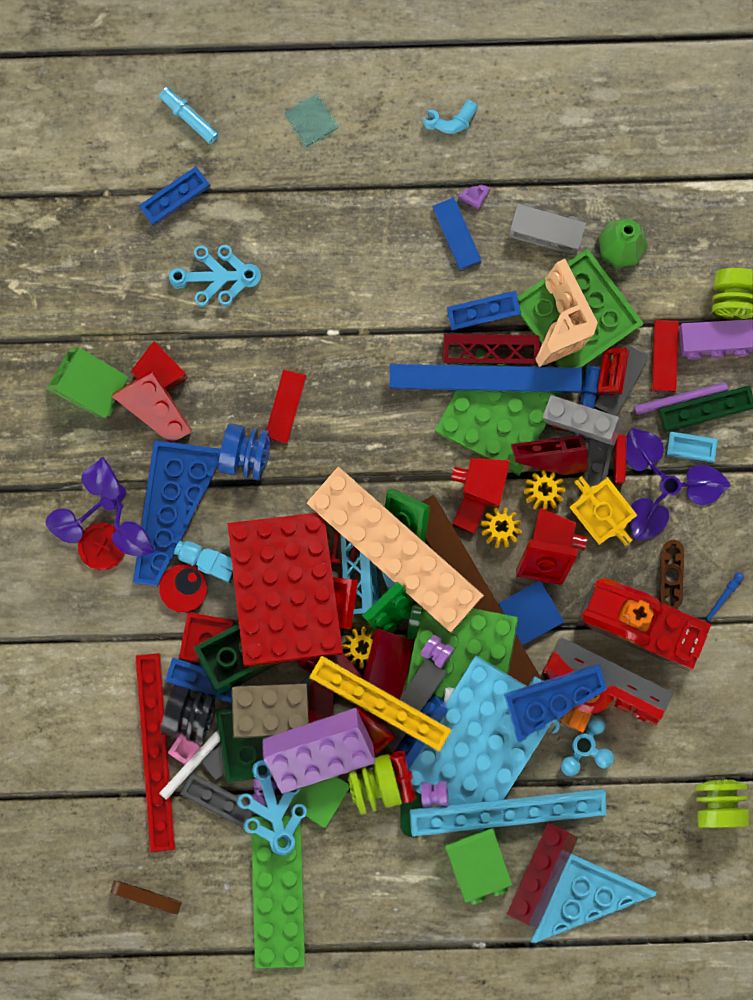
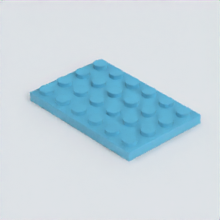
(481, 751)

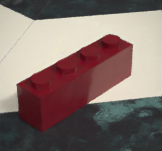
(542, 875)

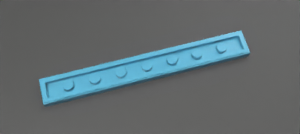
(508, 812)

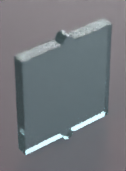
(311, 120)

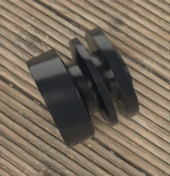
(188, 714)

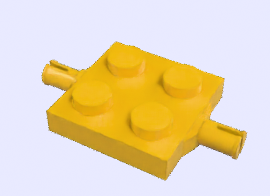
(603, 510)

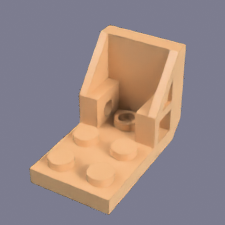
(576, 319)

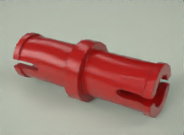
(403, 776)

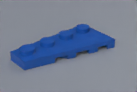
(551, 699)

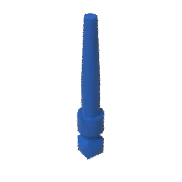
(731, 586)

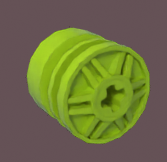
(734, 295)
(374, 785)
(722, 804)

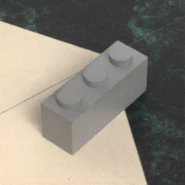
(547, 229)
(582, 420)

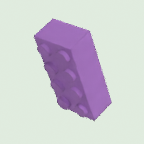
(318, 751)

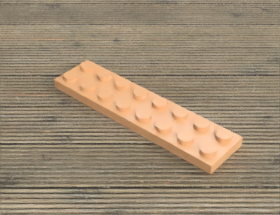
(395, 549)

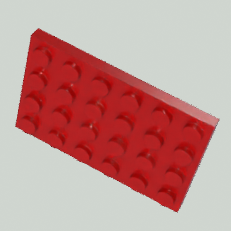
(284, 589)

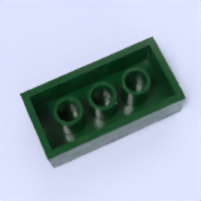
(223, 661)

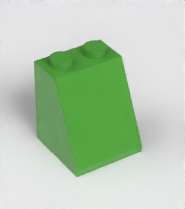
(87, 382)
(478, 866)

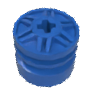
(244, 451)

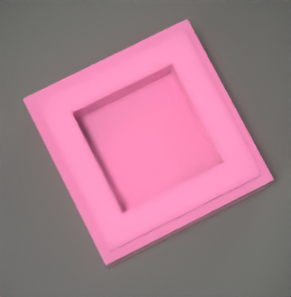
(183, 749)

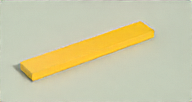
(380, 703)

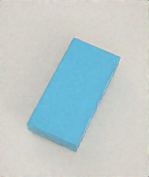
(691, 447)

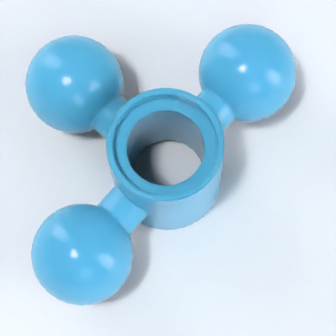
(603, 758)

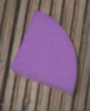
(474, 195)

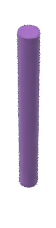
(680, 398)

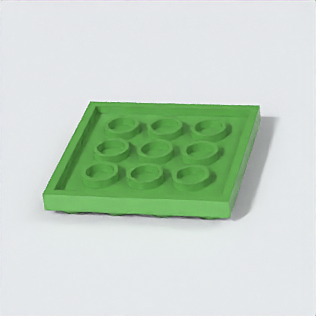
(611, 309)
(494, 420)
(479, 634)

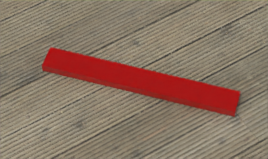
(155, 752)

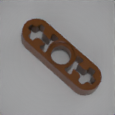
(677, 593)
(145, 897)

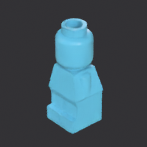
(208, 560)

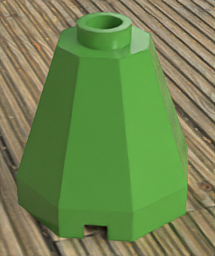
(622, 243)

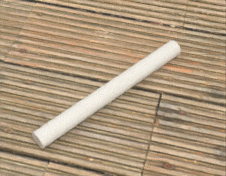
(190, 765)

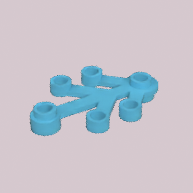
(218, 277)
(273, 813)

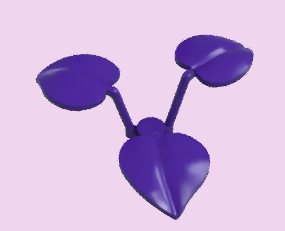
(101, 481)
(703, 484)

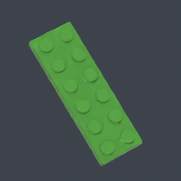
(278, 901)

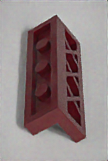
(488, 341)

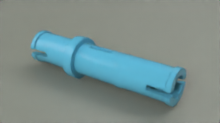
(182, 109)

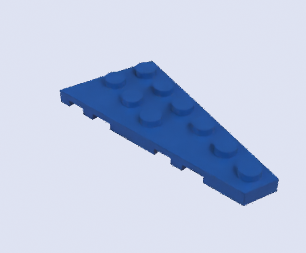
(174, 491)

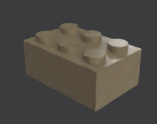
(268, 709)

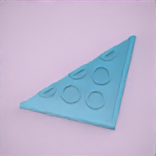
(585, 895)

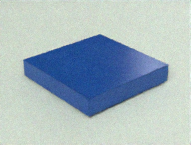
(535, 612)

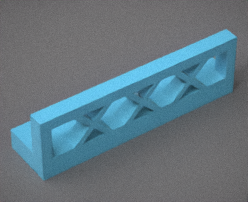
(369, 576)

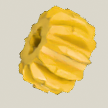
(549, 484)
(500, 519)
(354, 646)

